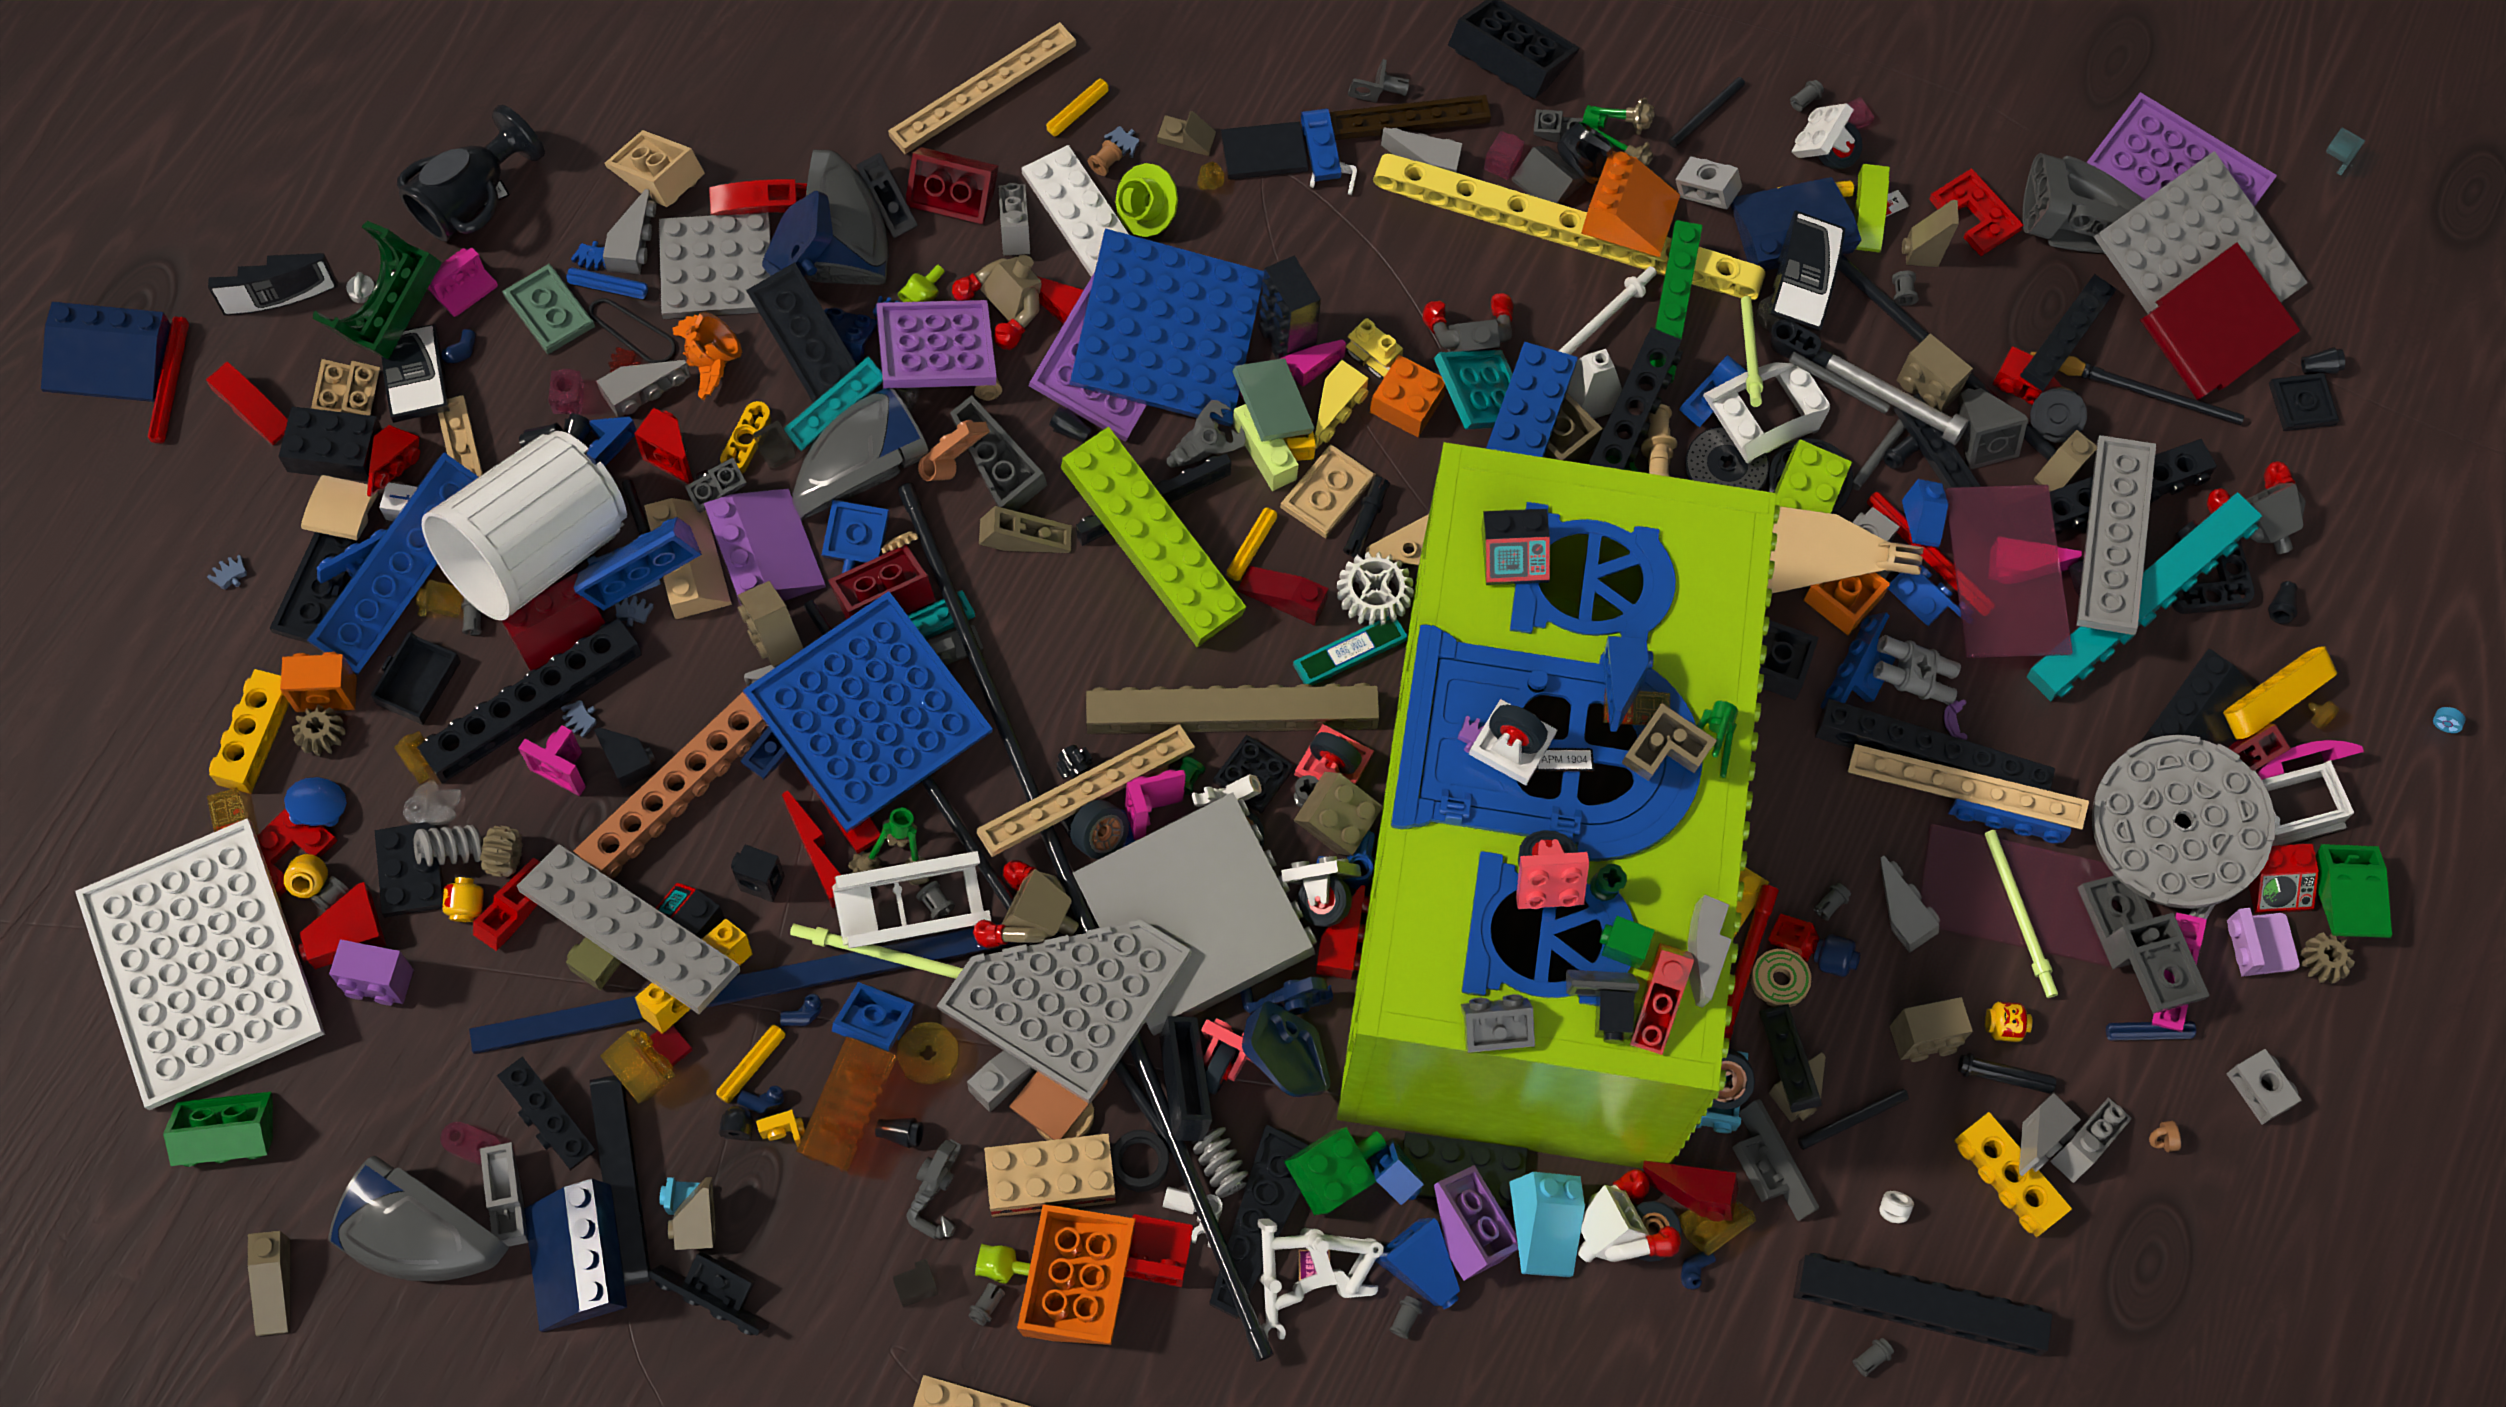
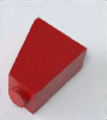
(349, 919)

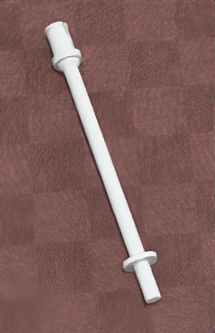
(1634, 287)

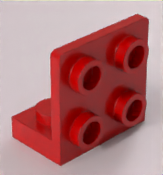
(1159, 1250)

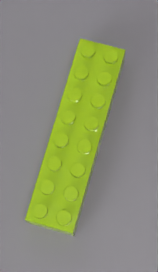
(1152, 536)

